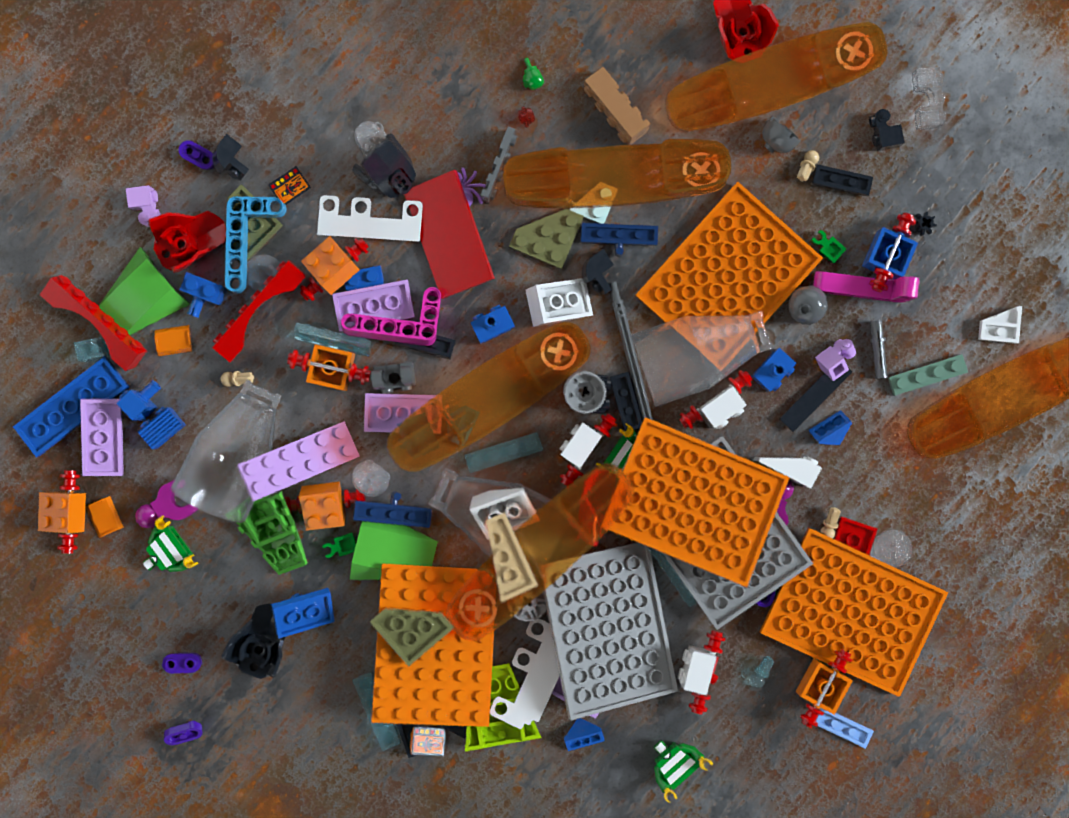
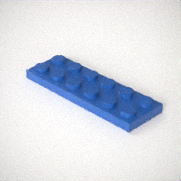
(63, 410)

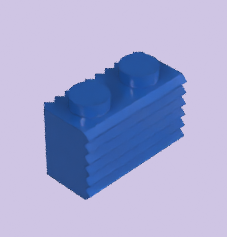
(161, 428)

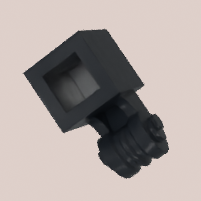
(885, 136)

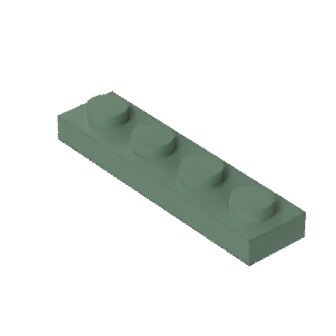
(927, 374)

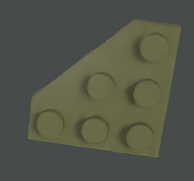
(259, 228)
(548, 237)
(411, 631)

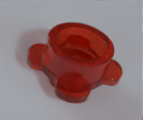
(526, 116)

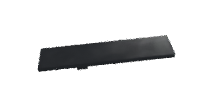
(811, 400)

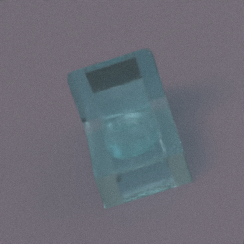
(91, 349)

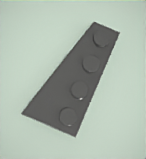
(508, 140)

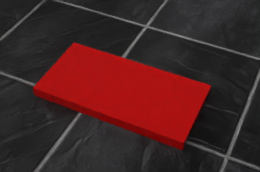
(450, 235)

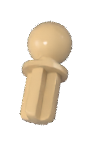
(808, 165)
(236, 378)
(831, 522)

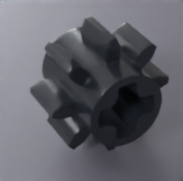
(929, 224)

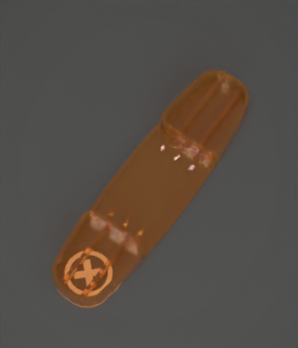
(776, 77)
(616, 174)
(488, 397)
(993, 402)
(551, 545)

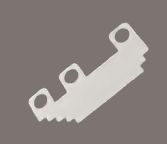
(538, 684)

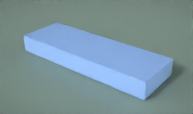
(845, 728)

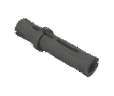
(876, 327)

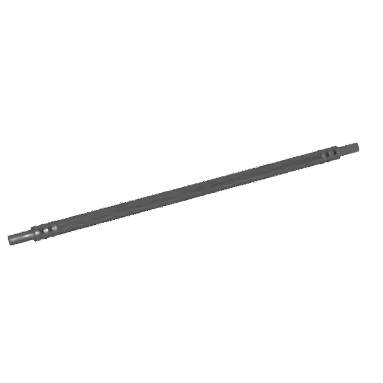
(629, 349)

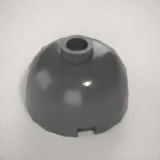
(779, 137)
(808, 305)

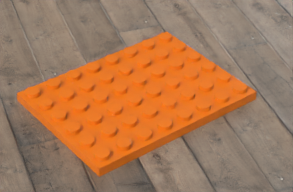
(731, 264)
(698, 502)
(857, 607)
(451, 678)

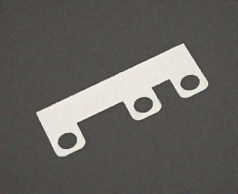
(364, 226)

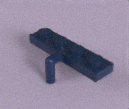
(619, 235)
(392, 512)

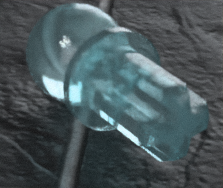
(762, 671)

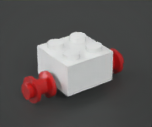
(721, 407)
(582, 444)
(698, 669)

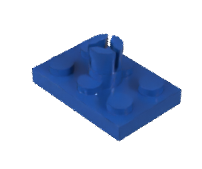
(303, 612)

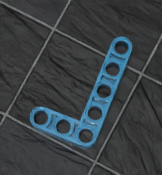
(242, 234)

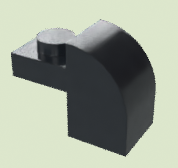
(224, 158)
(593, 271)

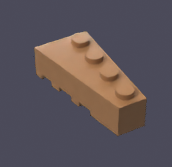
(616, 106)

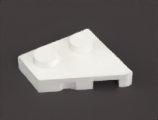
(1002, 327)

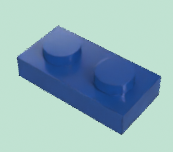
(365, 278)

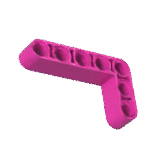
(899, 290)
(399, 326)

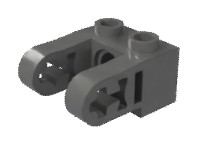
(382, 374)

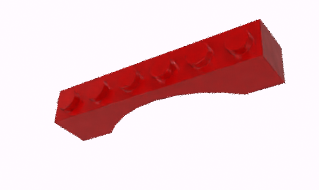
(232, 341)
(122, 347)

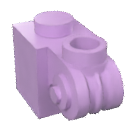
(143, 199)
(832, 359)

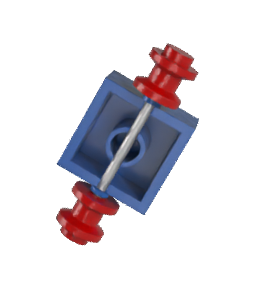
(891, 252)

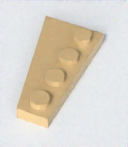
(509, 560)

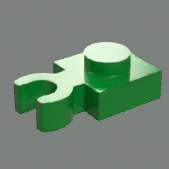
(831, 248)
(343, 545)

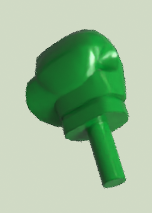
(532, 78)

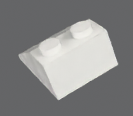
(558, 302)
(800, 470)
(495, 502)

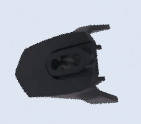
(386, 168)
(244, 645)

